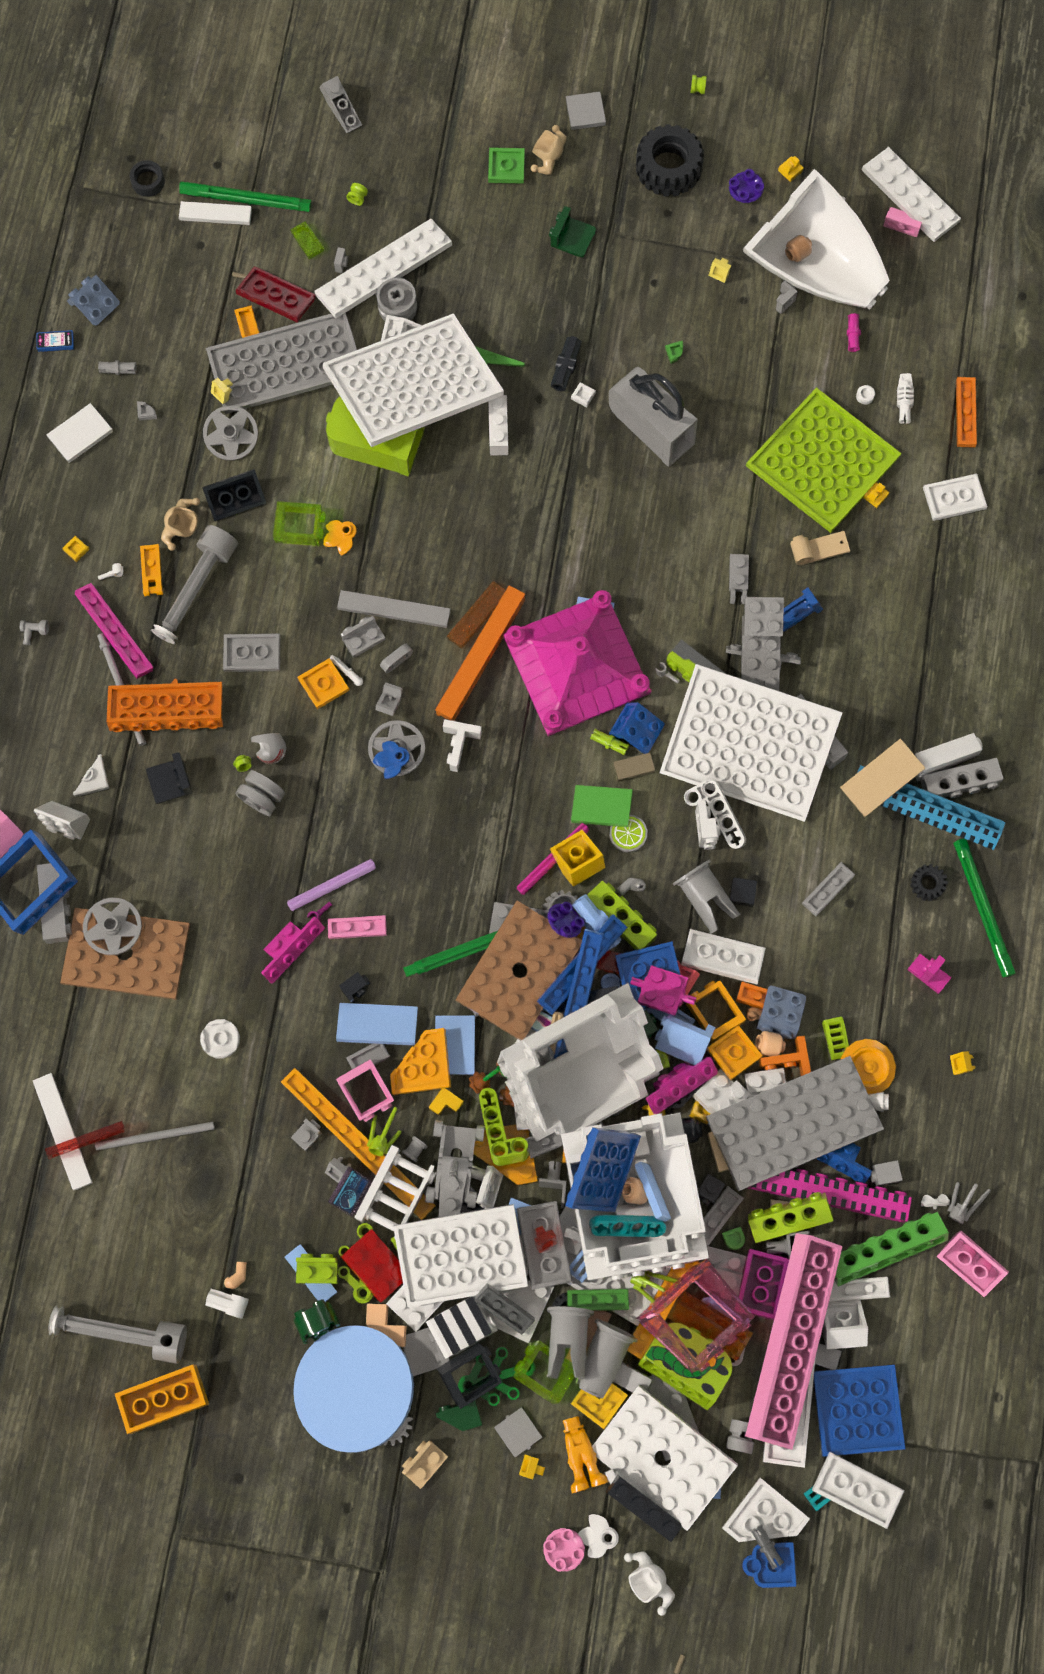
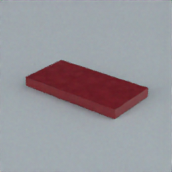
(275, 294)

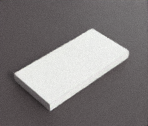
(723, 956)
(858, 1490)

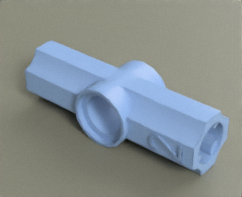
(591, 915)

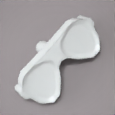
(928, 1201)

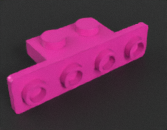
(288, 946)
(679, 1083)

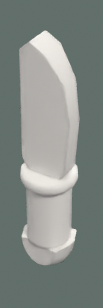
(348, 672)

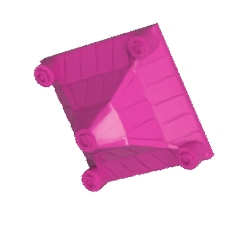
(577, 663)

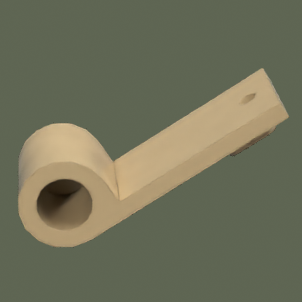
(817, 549)

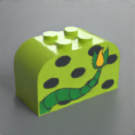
(698, 1386)

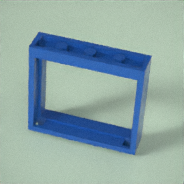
(49, 896)

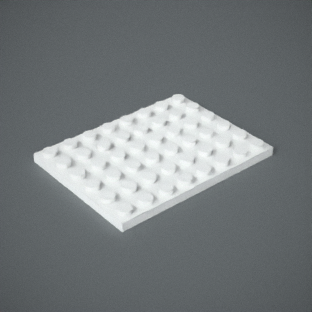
(412, 379)
(751, 742)

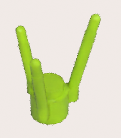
(378, 1145)
(642, 1281)

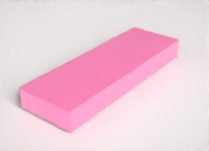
(357, 927)

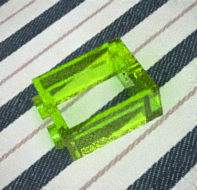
(298, 538)
(562, 1383)

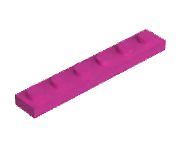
(114, 630)

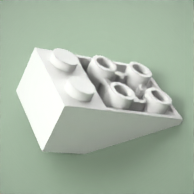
(62, 819)

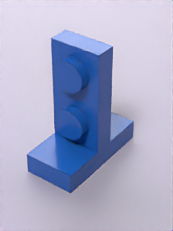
(800, 609)

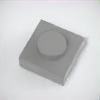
(341, 260)

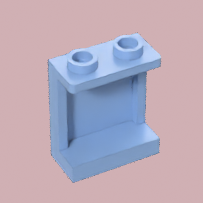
(683, 1039)

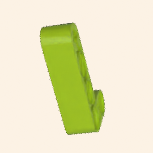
(496, 1127)

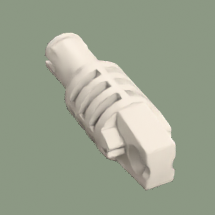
(905, 397)

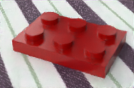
(374, 1265)

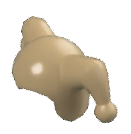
(549, 148)
(179, 521)

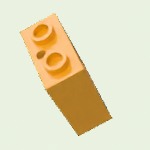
(725, 1028)

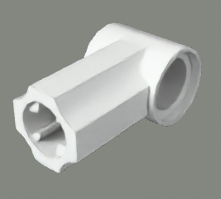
(230, 1304)

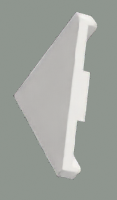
(94, 779)

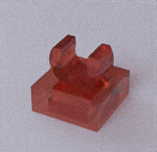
(544, 1239)

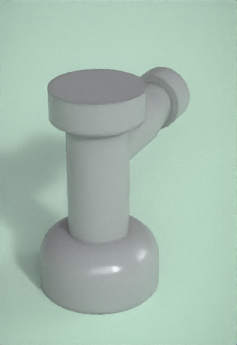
(42, 627)

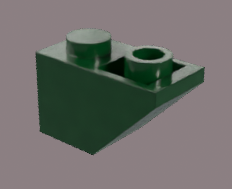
(463, 1418)

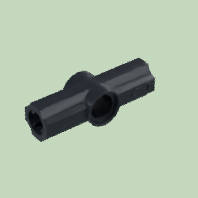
(566, 363)

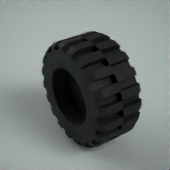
(670, 140)

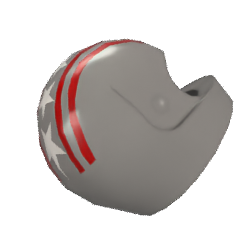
(271, 747)

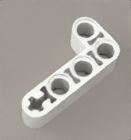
(719, 815)

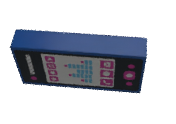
(55, 341)

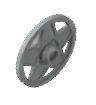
(230, 433)
(396, 735)
(112, 926)

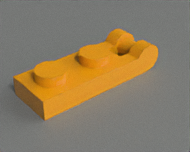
(151, 569)

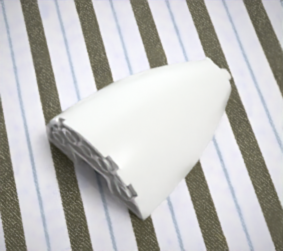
(843, 256)

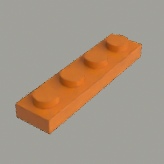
(966, 411)

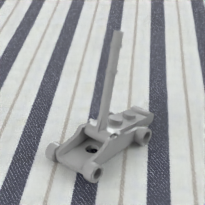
(453, 1172)

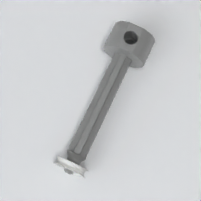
(215, 545)
(123, 1333)

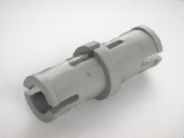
(117, 367)

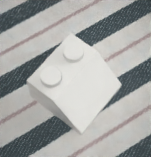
(845, 1325)

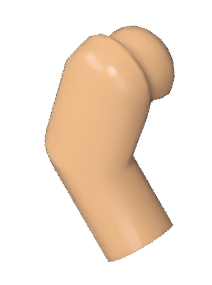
(237, 1278)

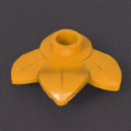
(338, 537)

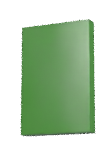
(602, 806)

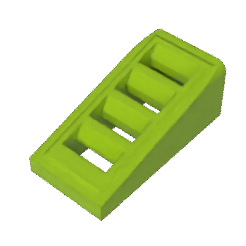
(834, 1021)

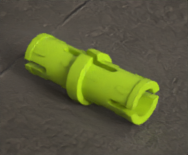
(609, 741)

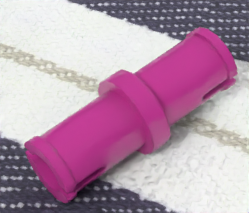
(853, 332)

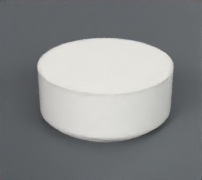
(865, 394)

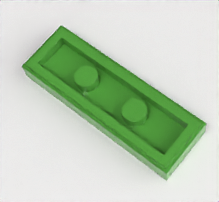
(599, 1299)

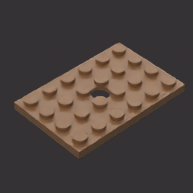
(150, 970)
(494, 989)

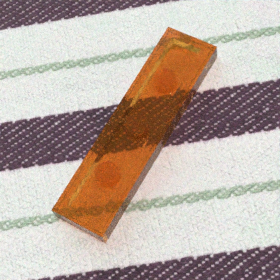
(476, 615)

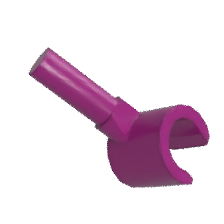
(320, 911)

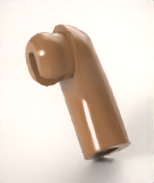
(753, 1014)

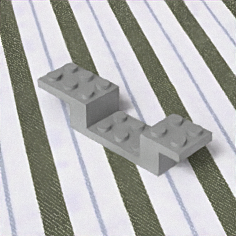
(761, 640)

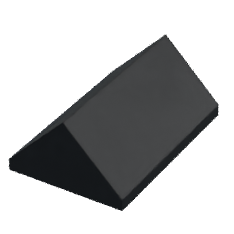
(234, 495)

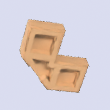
(378, 1318)

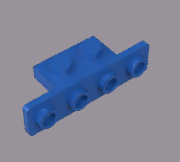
(844, 1161)

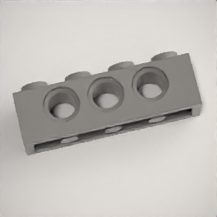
(989, 769)

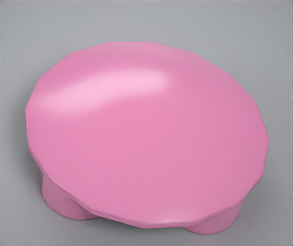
(564, 1549)

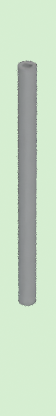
(154, 1136)

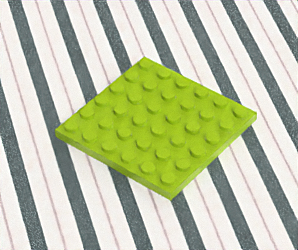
(823, 460)

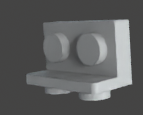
(362, 636)

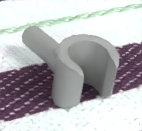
(666, 673)

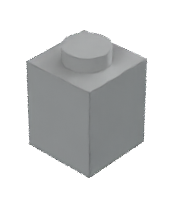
(886, 1173)

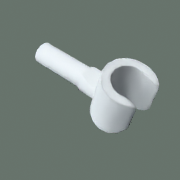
(117, 571)

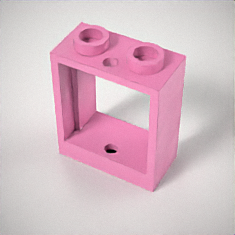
(368, 1114)

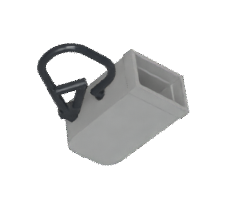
(654, 414)

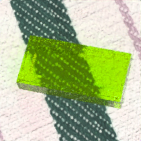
(307, 240)

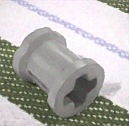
(414, 1149)

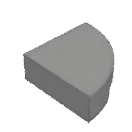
(145, 411)

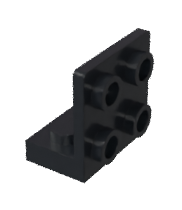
(169, 780)

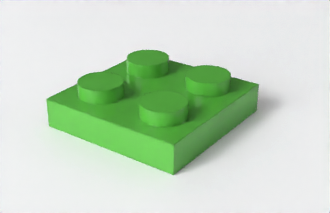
(506, 165)

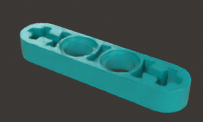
(628, 1223)

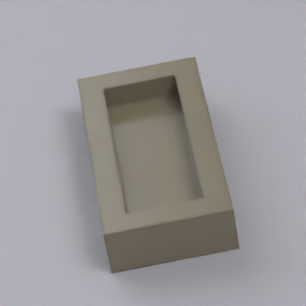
(634, 767)

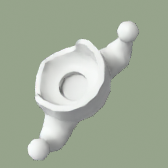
(649, 1581)

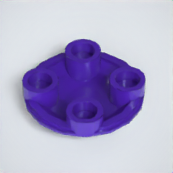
(746, 186)
(565, 920)

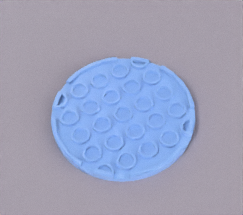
(353, 1389)

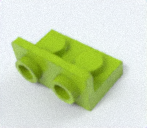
(316, 1270)

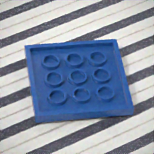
(603, 1170)
(858, 1410)

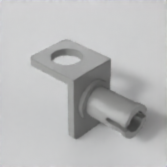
(554, 1180)
(783, 1246)

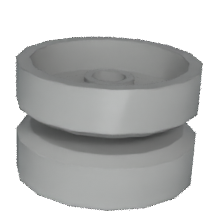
(397, 299)
(260, 793)

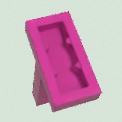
(930, 972)

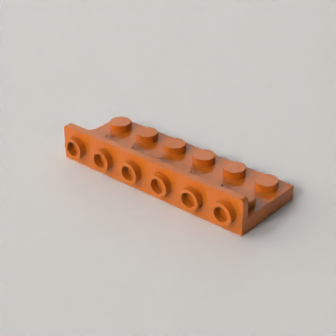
(164, 706)

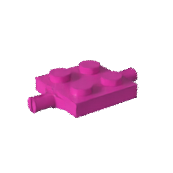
(663, 990)

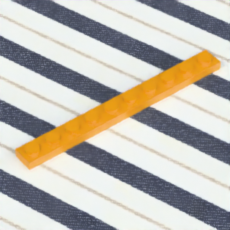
(349, 1136)

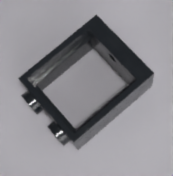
(480, 1388)

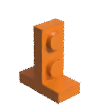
(789, 1060)

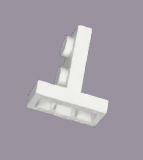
(461, 731)

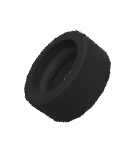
(147, 166)

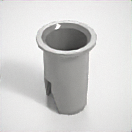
(701, 886)
(568, 1330)
(604, 1358)

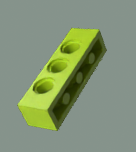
(607, 891)
(763, 1231)

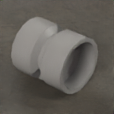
(737, 1443)

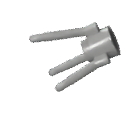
(959, 1212)

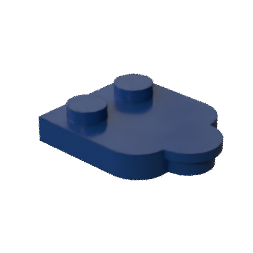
(766, 1577)

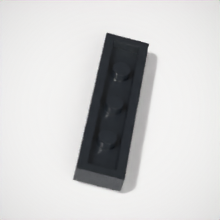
(644, 1508)

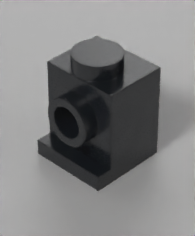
(355, 986)

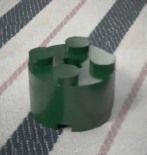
(316, 1321)

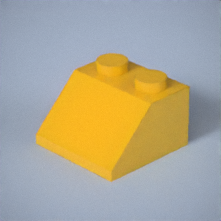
(578, 858)

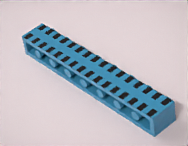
(946, 815)

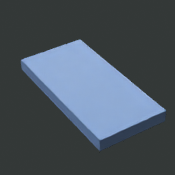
(377, 1024)

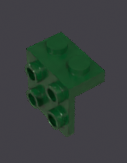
(570, 234)

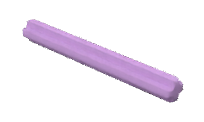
(331, 885)

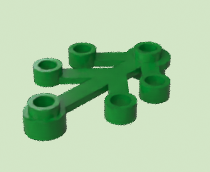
(501, 1387)

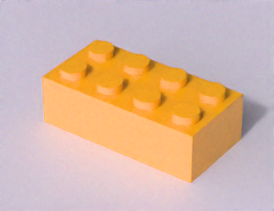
(161, 1399)

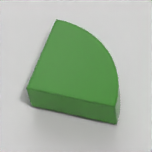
(674, 351)

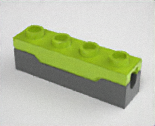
(684, 658)

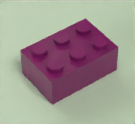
(762, 1283)

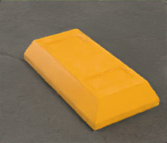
(246, 321)

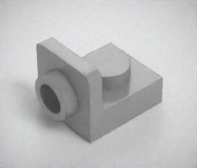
(787, 297)
(307, 1134)

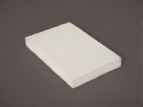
(79, 433)
(955, 497)

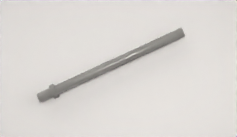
(105, 647)

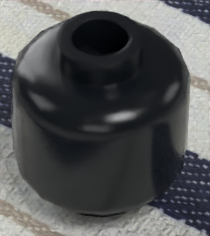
(692, 1129)

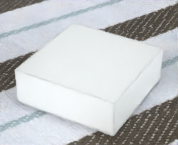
(583, 394)

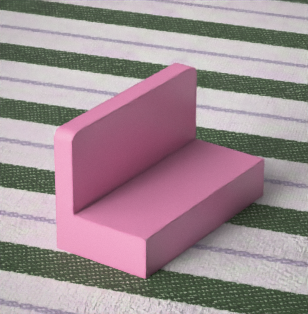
(901, 222)

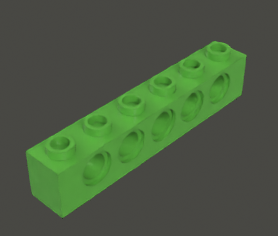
(900, 1250)

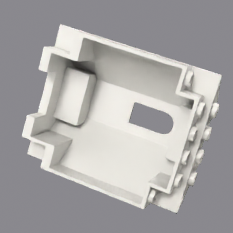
(597, 1075)
(668, 1154)

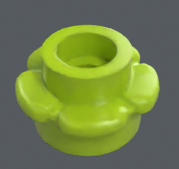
(242, 763)

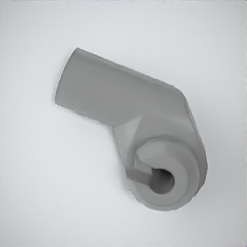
(631, 884)

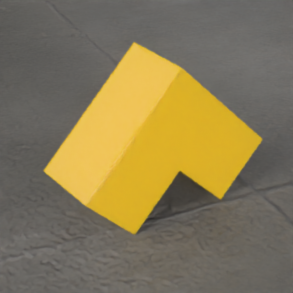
(444, 1099)

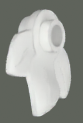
(594, 1536)

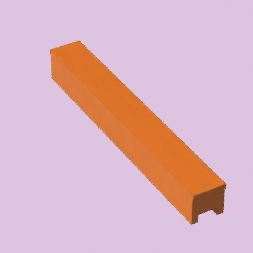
(480, 654)

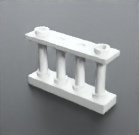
(385, 1176)

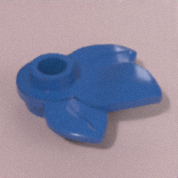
(388, 759)

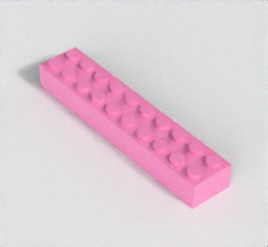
(794, 1341)

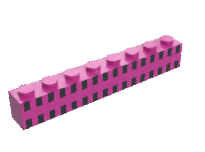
(840, 1194)

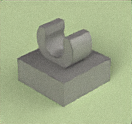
(336, 1169)

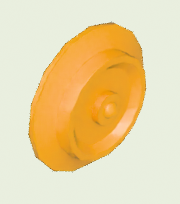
(873, 1063)

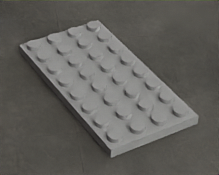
(281, 360)
(794, 1123)

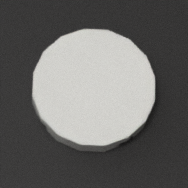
(220, 1039)

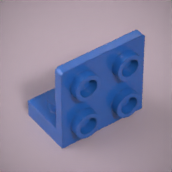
(637, 727)

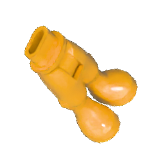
(579, 1453)

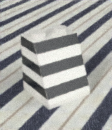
(461, 1327)

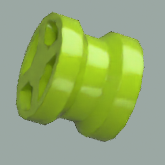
(698, 84)
(357, 194)

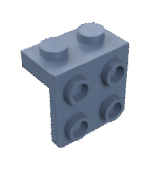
(93, 299)
(782, 1012)

